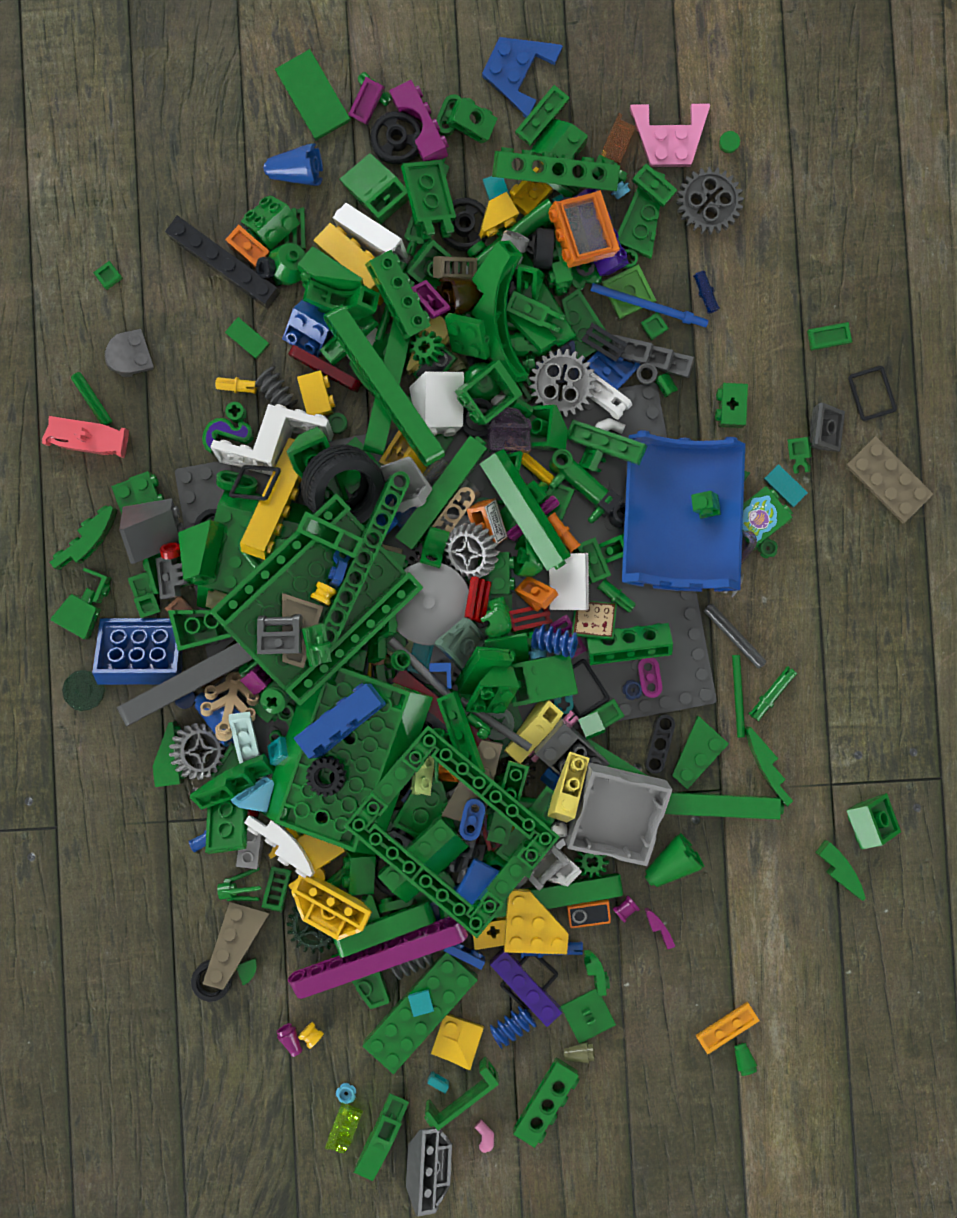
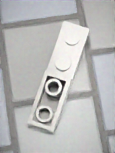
(289, 848)

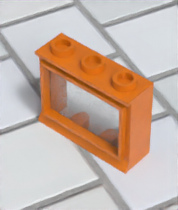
(583, 229)

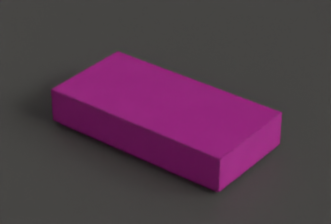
(366, 100)

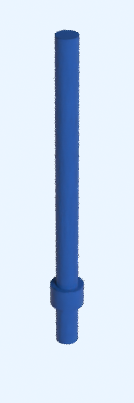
(686, 317)

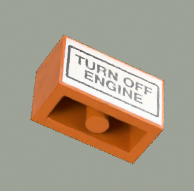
(488, 515)

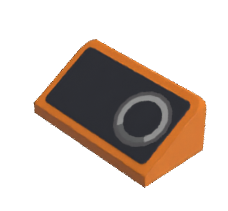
(589, 914)

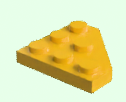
(532, 927)

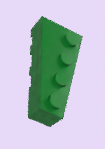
(195, 628)

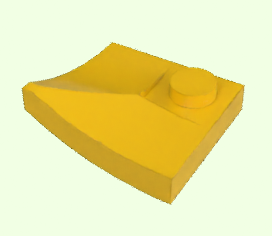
(457, 1040)

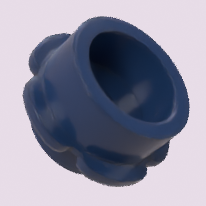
(627, 690)

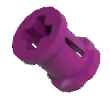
(626, 908)

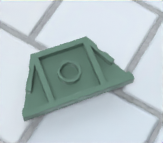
(461, 642)

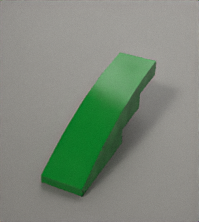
(764, 759)
(226, 785)

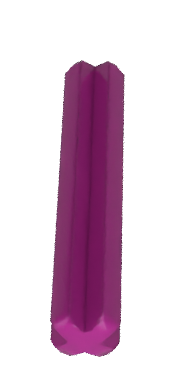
(547, 506)

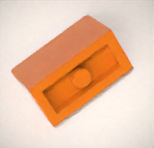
(246, 246)

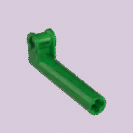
(526, 226)

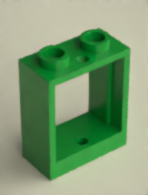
(505, 383)

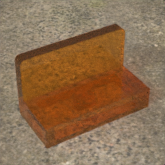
(618, 140)

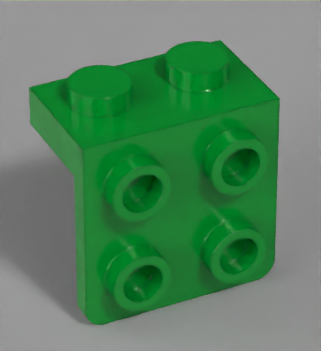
(271, 221)

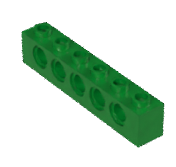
(608, 171)

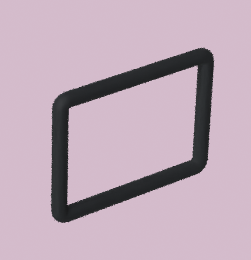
(894, 407)
(277, 469)
(599, 685)
(544, 987)

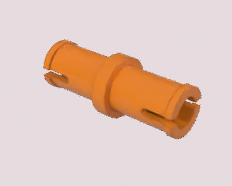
(564, 533)

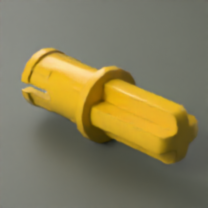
(236, 385)

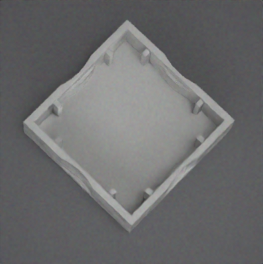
(618, 814)

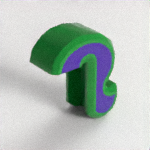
(224, 428)

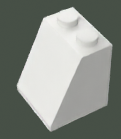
(437, 402)

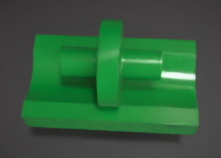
(316, 644)

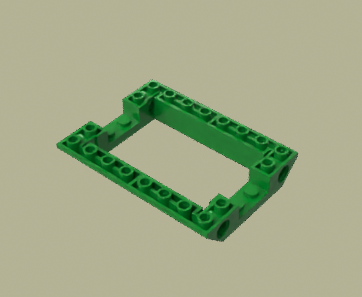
(471, 916)

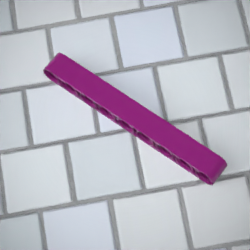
(377, 958)

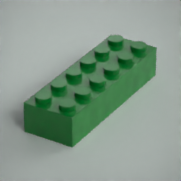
(402, 1033)

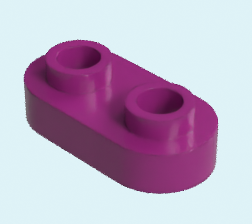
(652, 676)

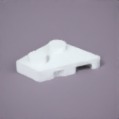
(563, 876)

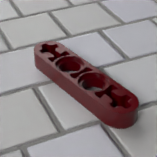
(327, 369)

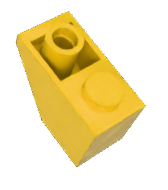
(498, 213)

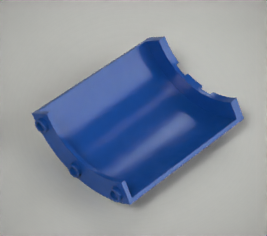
(662, 533)

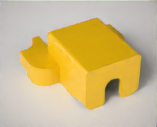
(318, 852)

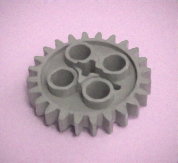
(581, 385)

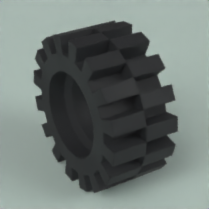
(335, 767)

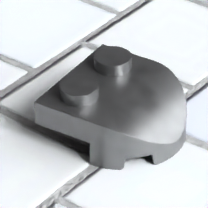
(128, 354)

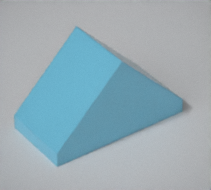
(255, 797)

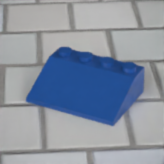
(136, 651)

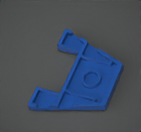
(510, 65)

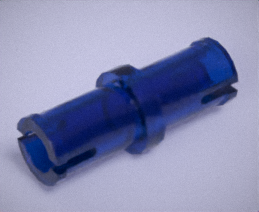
(706, 292)

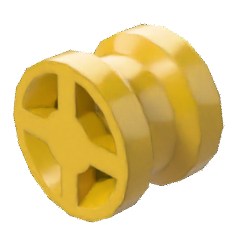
(323, 593)
(310, 1035)

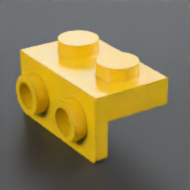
(529, 194)

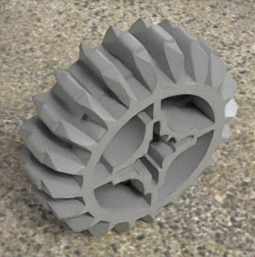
(476, 544)
(197, 759)

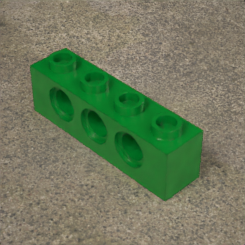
(640, 648)
(535, 1134)

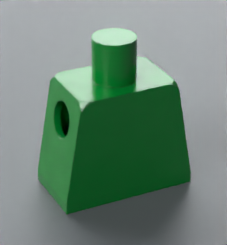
(78, 614)

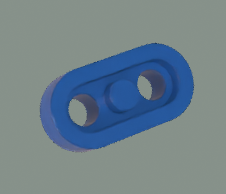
(472, 818)

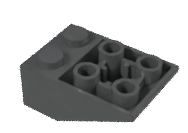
(560, 742)

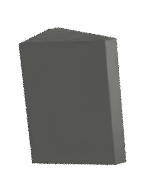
(826, 427)

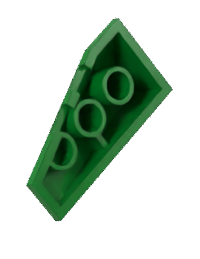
(304, 449)

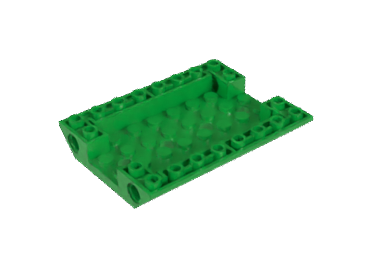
(367, 760)

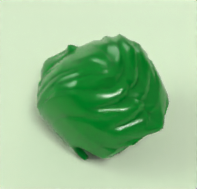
(498, 617)

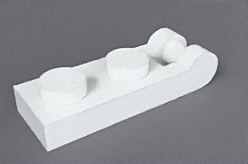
(606, 395)

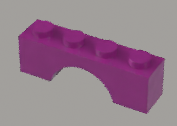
(429, 143)

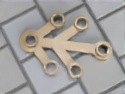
(229, 701)

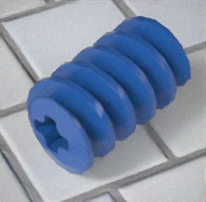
(554, 641)
(512, 1026)

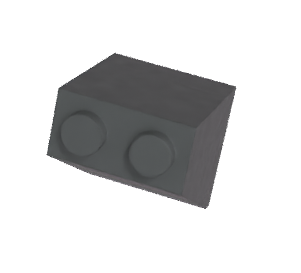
(148, 527)

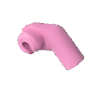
(487, 1136)

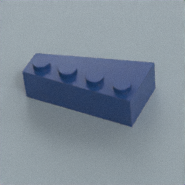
(340, 721)

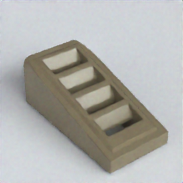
(441, 267)

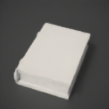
(571, 583)

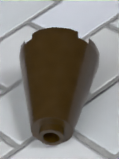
(459, 294)

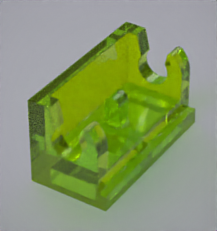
(343, 1128)

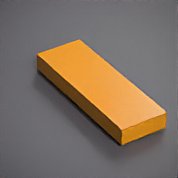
(727, 1028)

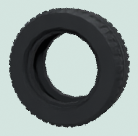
(336, 460)

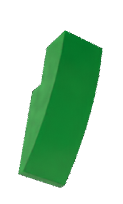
(329, 534)
(840, 869)

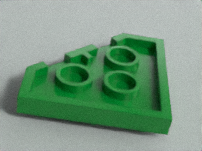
(422, 810)

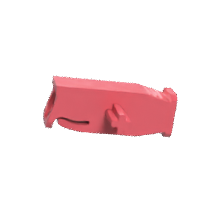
(86, 437)

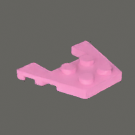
(670, 143)

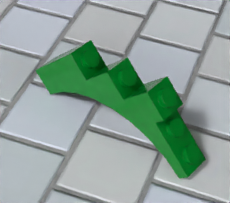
(494, 281)

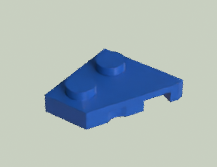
(610, 371)

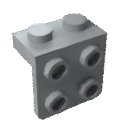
(418, 487)

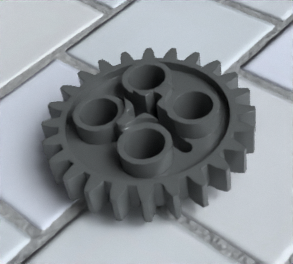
(696, 189)

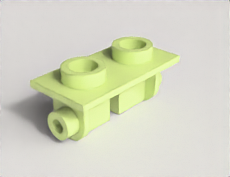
(423, 778)

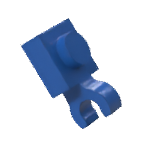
(337, 573)

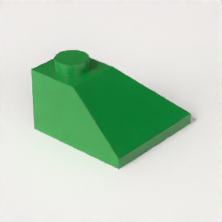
(547, 428)

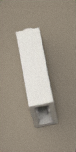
(369, 233)

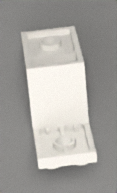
(272, 438)

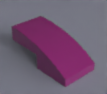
(656, 924)

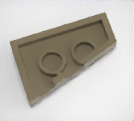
(311, 615)

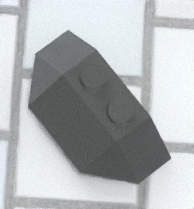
(428, 1170)

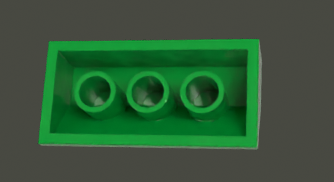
(434, 847)

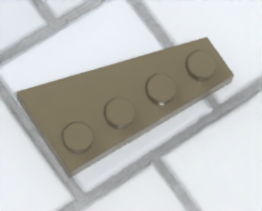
(490, 754)
(235, 937)

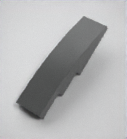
(662, 358)

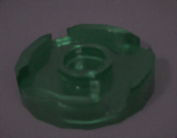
(82, 691)

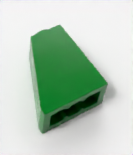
(200, 551)

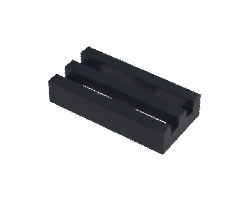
(590, 333)

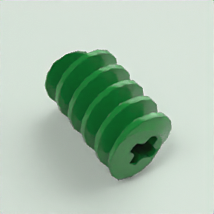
(274, 698)

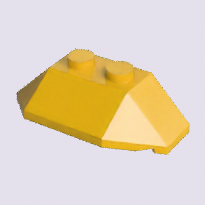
(329, 908)

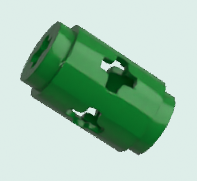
(521, 346)

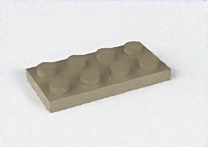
(889, 479)

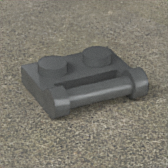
(279, 642)

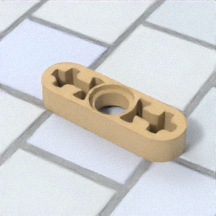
(439, 522)

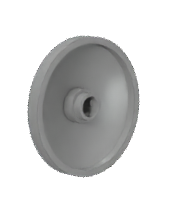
(435, 607)

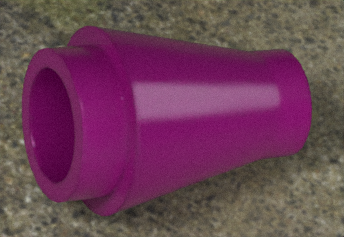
(289, 1038)

